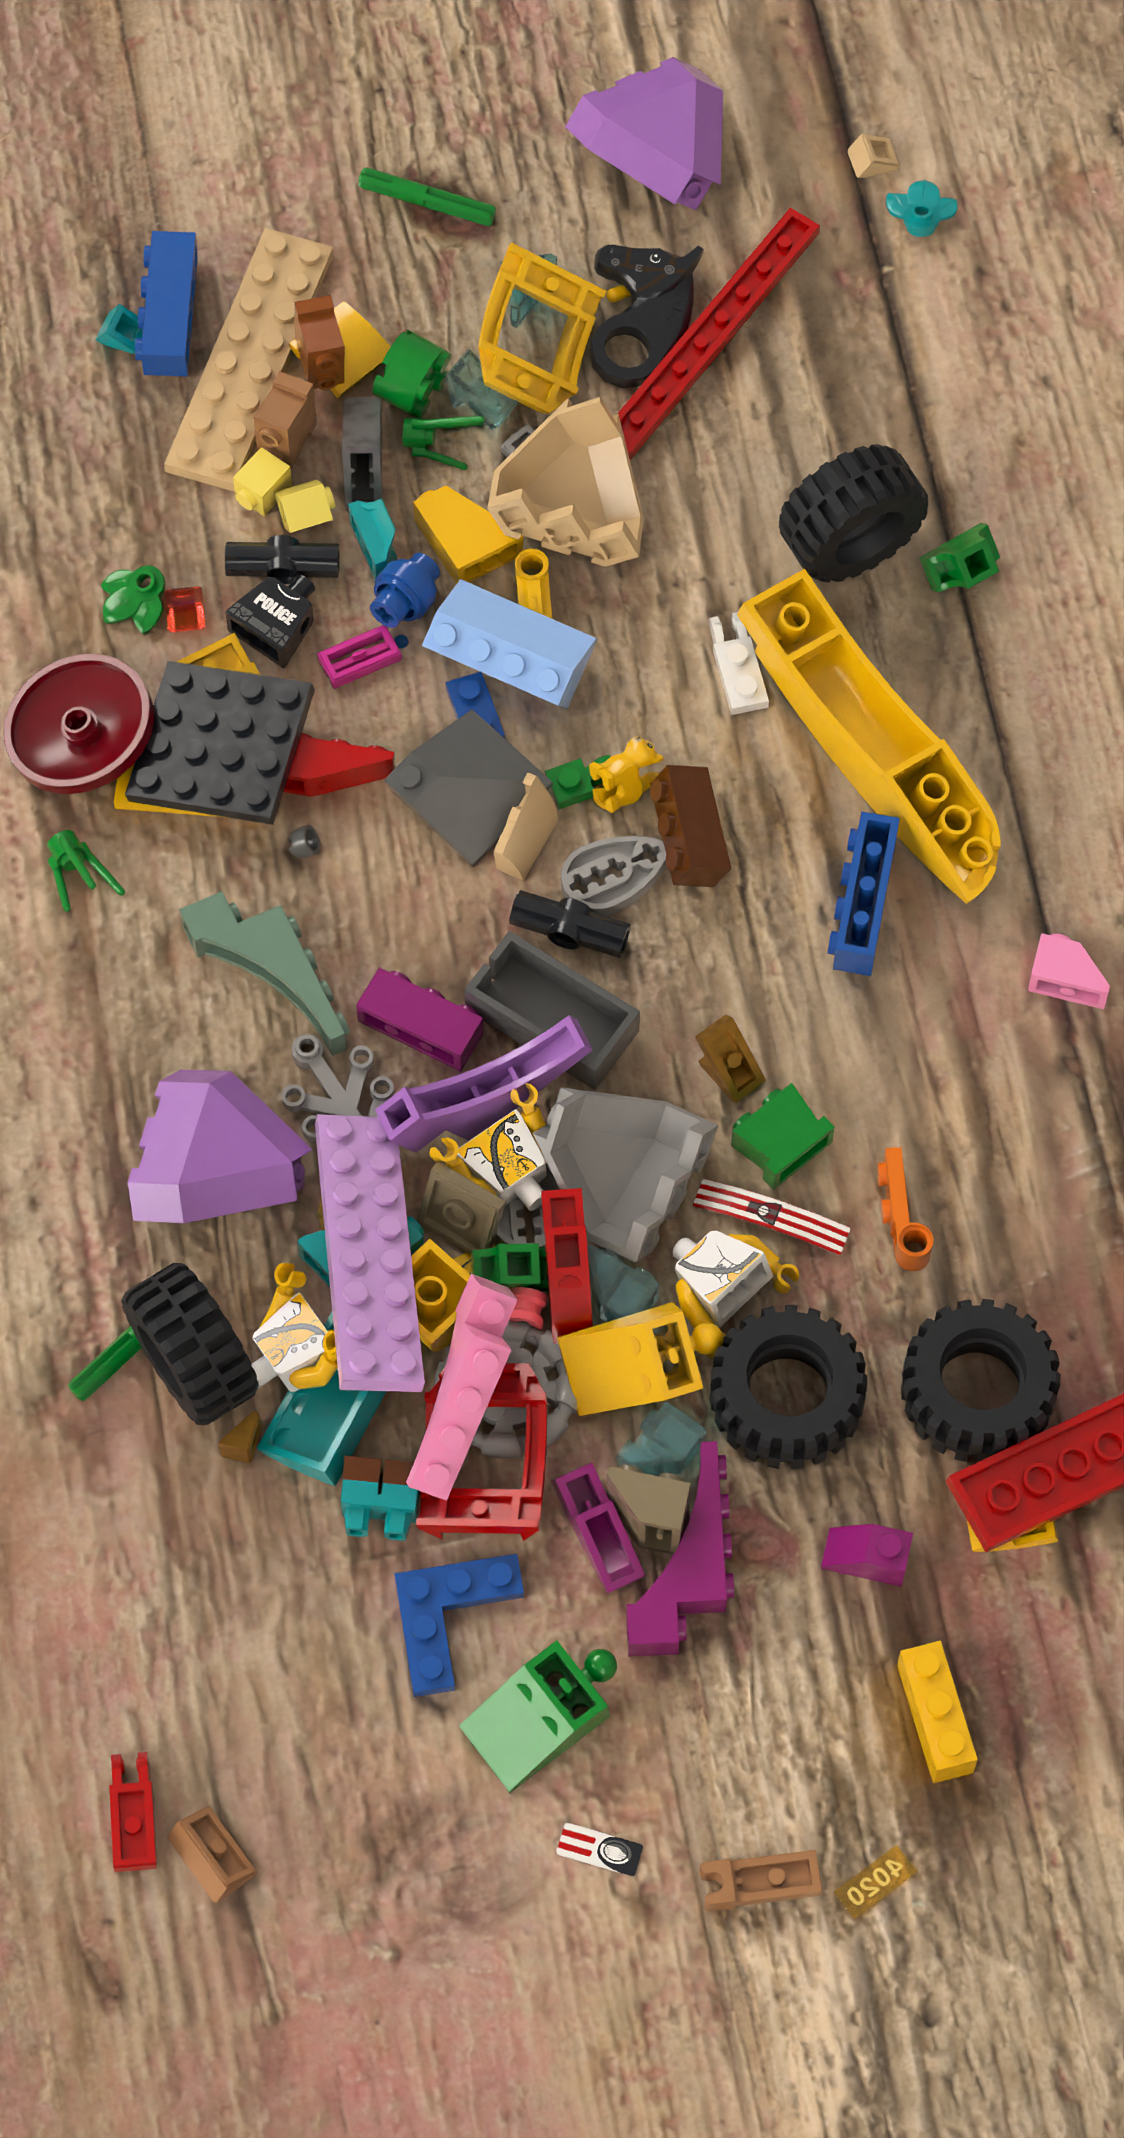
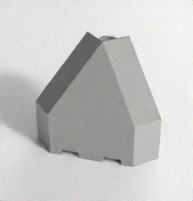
(627, 1159)

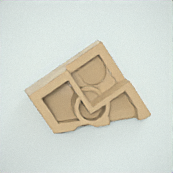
(526, 830)

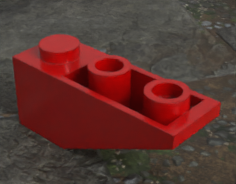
(335, 765)

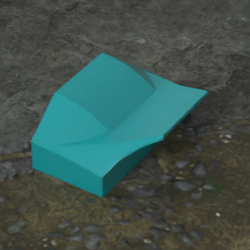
(374, 533)

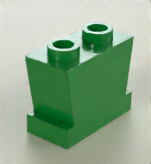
(781, 1135)

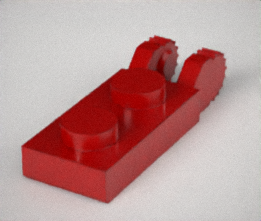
(132, 1817)

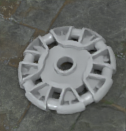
(502, 1440)

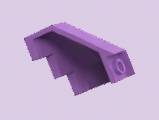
(658, 129)
(213, 1152)

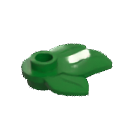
(130, 600)

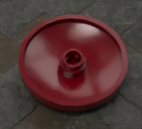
(78, 723)

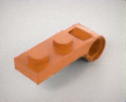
(895, 1212)

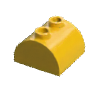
(438, 1290)

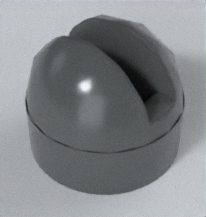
(304, 842)

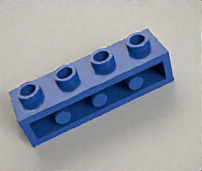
(168, 303)
(865, 894)

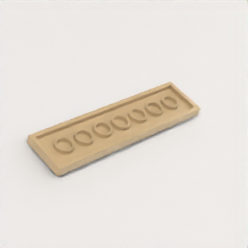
(246, 359)

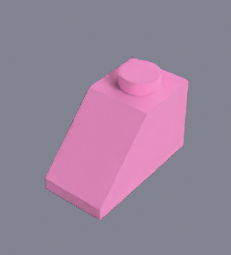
(1067, 972)

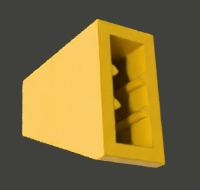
(463, 534)

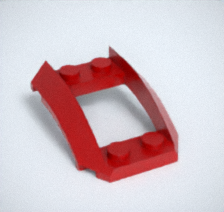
(497, 1509)

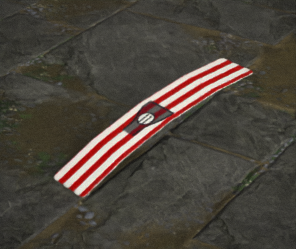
(772, 1214)

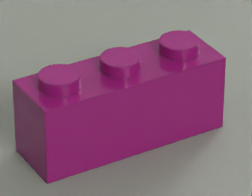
(420, 1018)

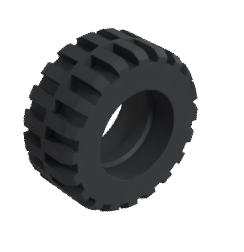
(853, 513)
(989, 1332)
(797, 1338)
(190, 1343)

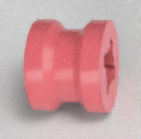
(529, 1306)

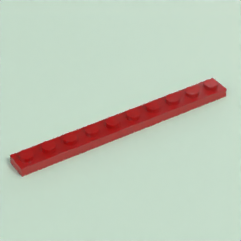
(715, 328)

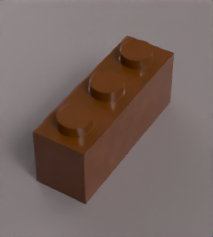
(690, 826)

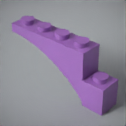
(482, 1095)

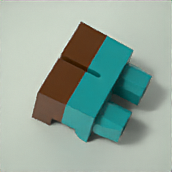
(362, 1500)

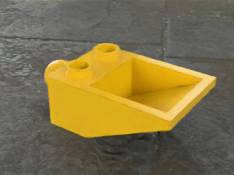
(624, 1360)

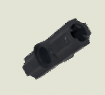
(282, 559)
(569, 923)

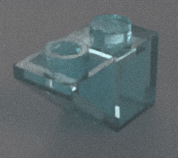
(618, 1287)
(666, 1443)

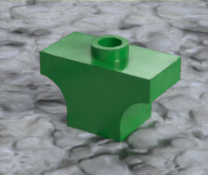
(962, 560)
(512, 1265)

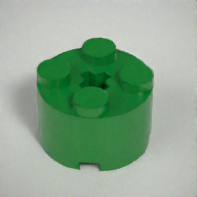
(412, 373)

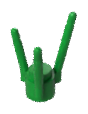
(422, 432)
(70, 854)

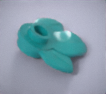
(921, 208)

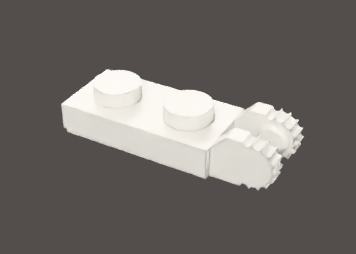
(738, 668)

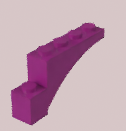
(695, 1574)

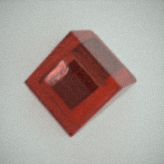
(184, 609)

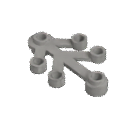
(341, 1101)

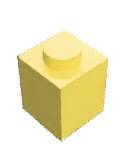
(259, 480)
(305, 505)

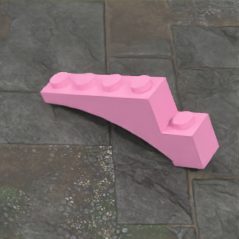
(467, 1385)

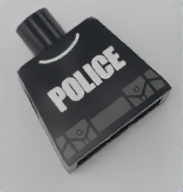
(273, 617)

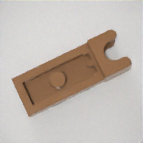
(761, 1879)

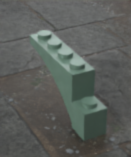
(269, 950)

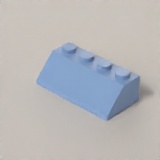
(510, 643)

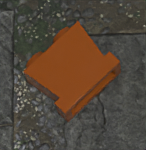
(319, 342)

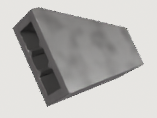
(362, 449)

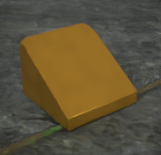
(242, 1439)

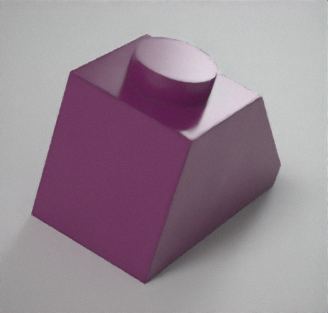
(868, 1552)

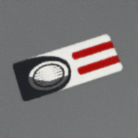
(599, 1849)

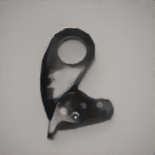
(661, 311)

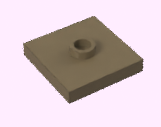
(460, 1210)

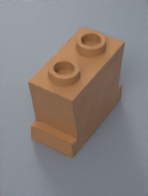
(286, 418)

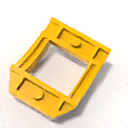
(563, 293)

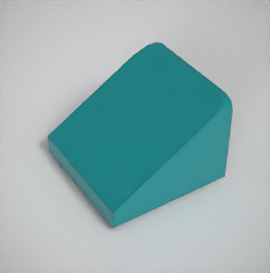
(120, 329)

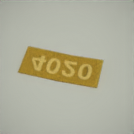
(875, 1881)

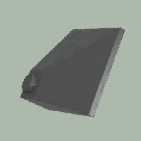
(464, 784)

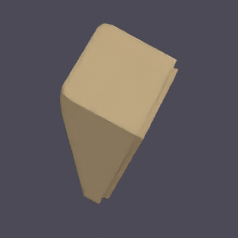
(872, 156)

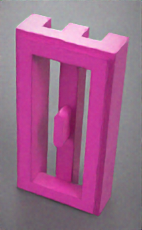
(361, 662)

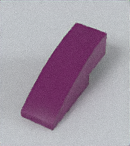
(598, 1527)

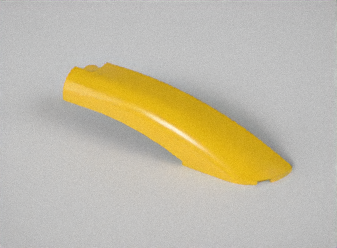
(874, 734)

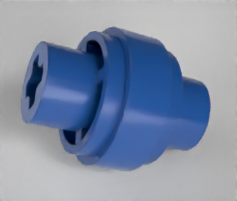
(405, 590)

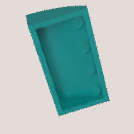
(319, 1427)

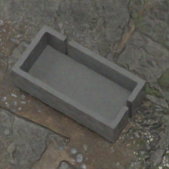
(538, 992)

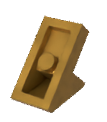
(729, 1059)

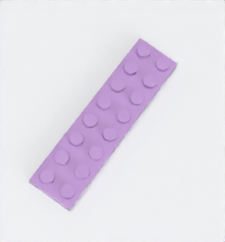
(368, 1256)

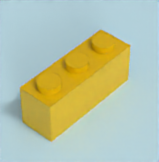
(937, 1712)

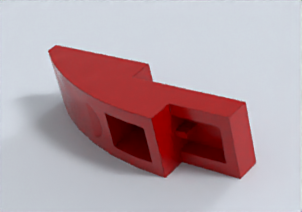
(566, 1261)

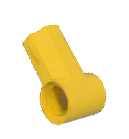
(533, 590)

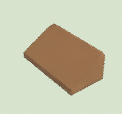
(211, 1853)

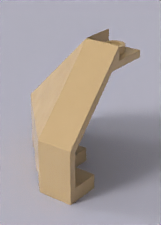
(572, 486)

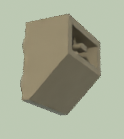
(650, 1506)

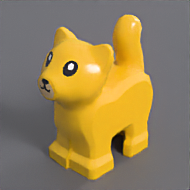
(622, 777)

